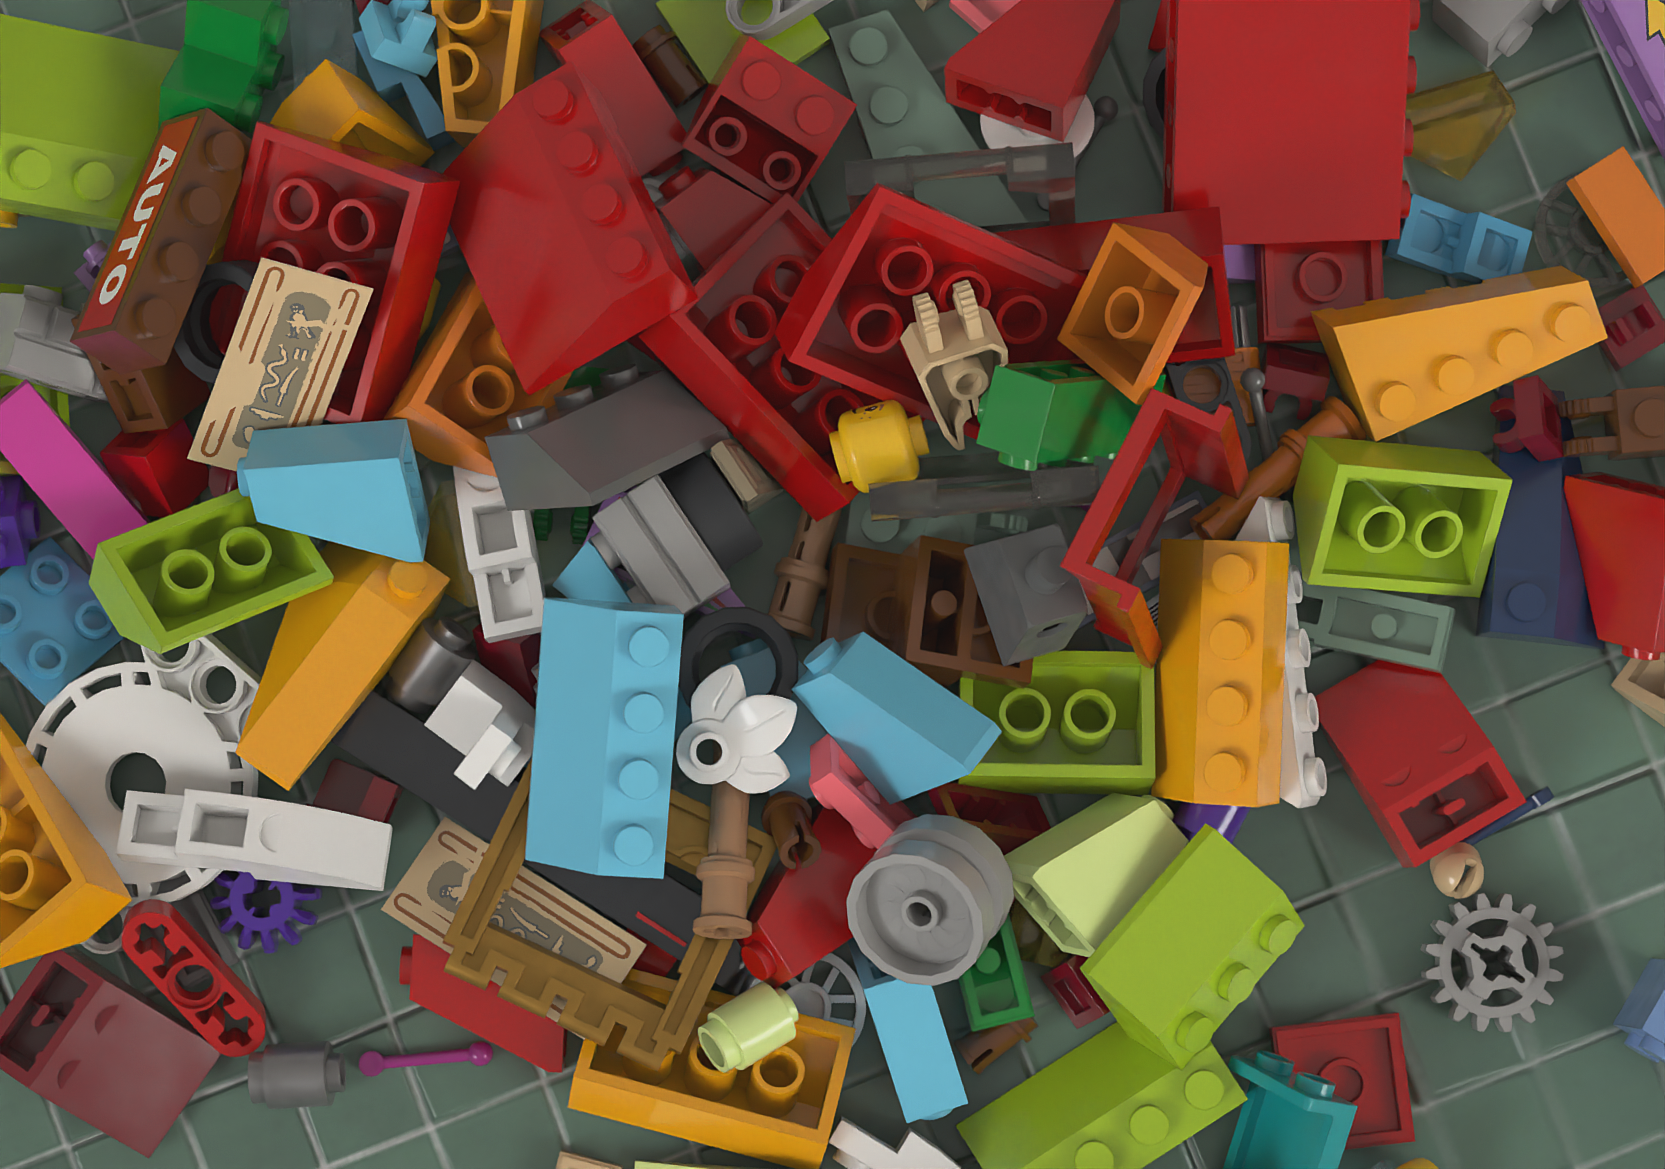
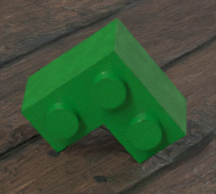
(226, 60)

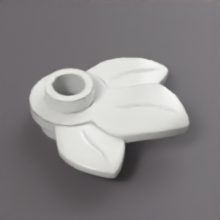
(743, 727)

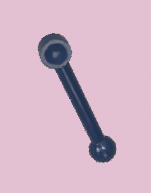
(1533, 801)

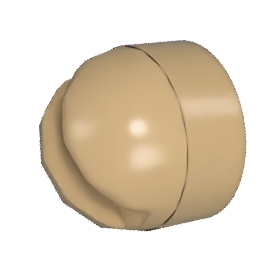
(1449, 867)

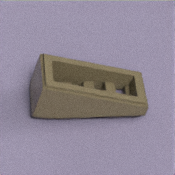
(744, 474)

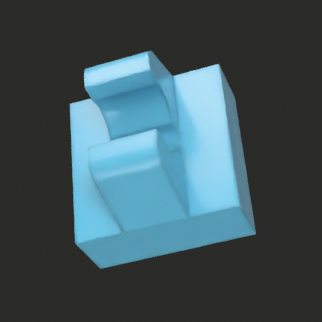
(400, 34)

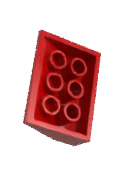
(349, 220)
(562, 230)
(894, 247)
(736, 367)

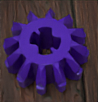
(280, 917)

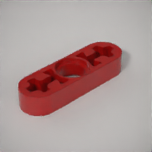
(149, 956)

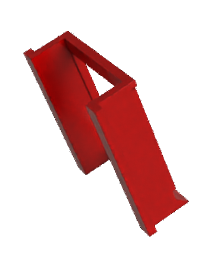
(1198, 448)

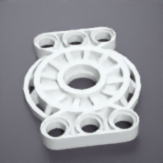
(167, 721)

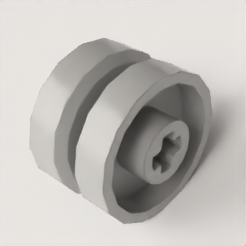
(930, 899)

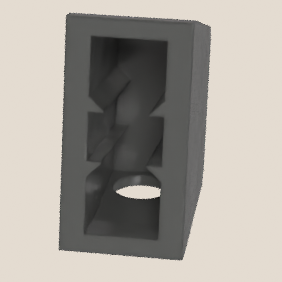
(1027, 592)

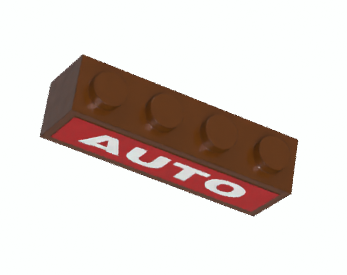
(163, 242)

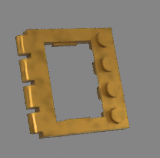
(592, 999)

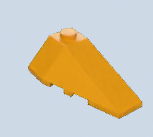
(343, 110)
(333, 655)
(52, 869)

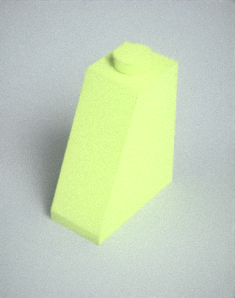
(1094, 868)

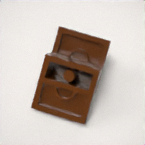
(918, 608)

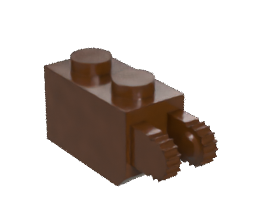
(1632, 424)

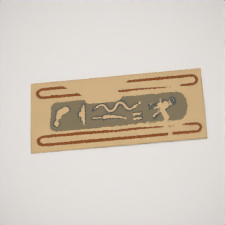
(279, 359)
(532, 909)

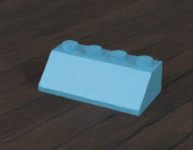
(604, 736)

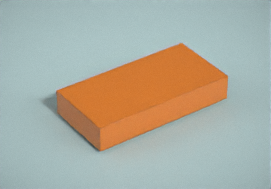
(1624, 214)

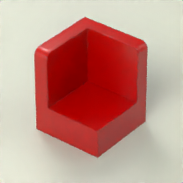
(156, 469)

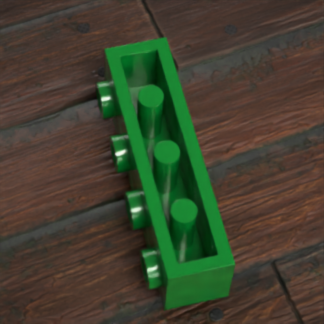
(1054, 414)

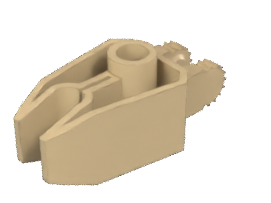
(954, 357)

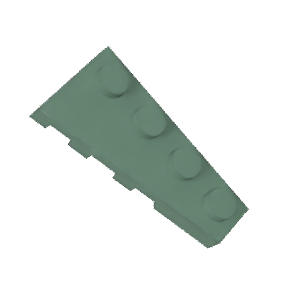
(908, 114)

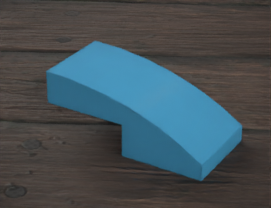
(396, 83)
(1459, 243)

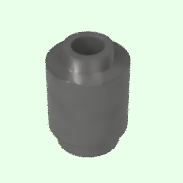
(430, 664)
(296, 1075)

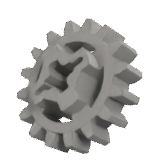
(1507, 937)

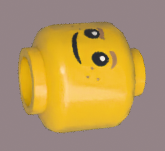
(878, 445)

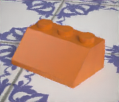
(463, 386)

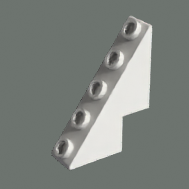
(1301, 774)

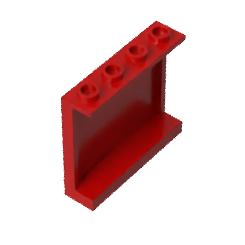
(1290, 116)

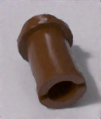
(669, 65)
(788, 821)
(988, 1044)

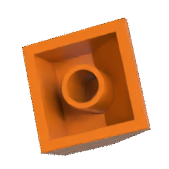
(1134, 307)

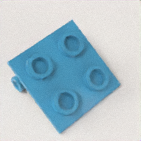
(51, 622)

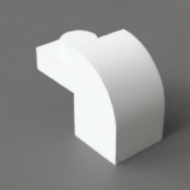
(485, 724)

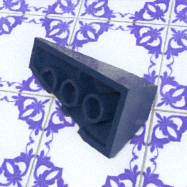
(1535, 569)

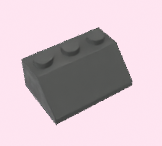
(599, 440)

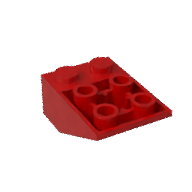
(1415, 758)

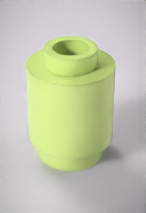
(748, 1027)

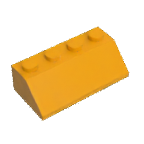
(1220, 671)
(768, 1111)

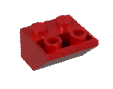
(766, 121)

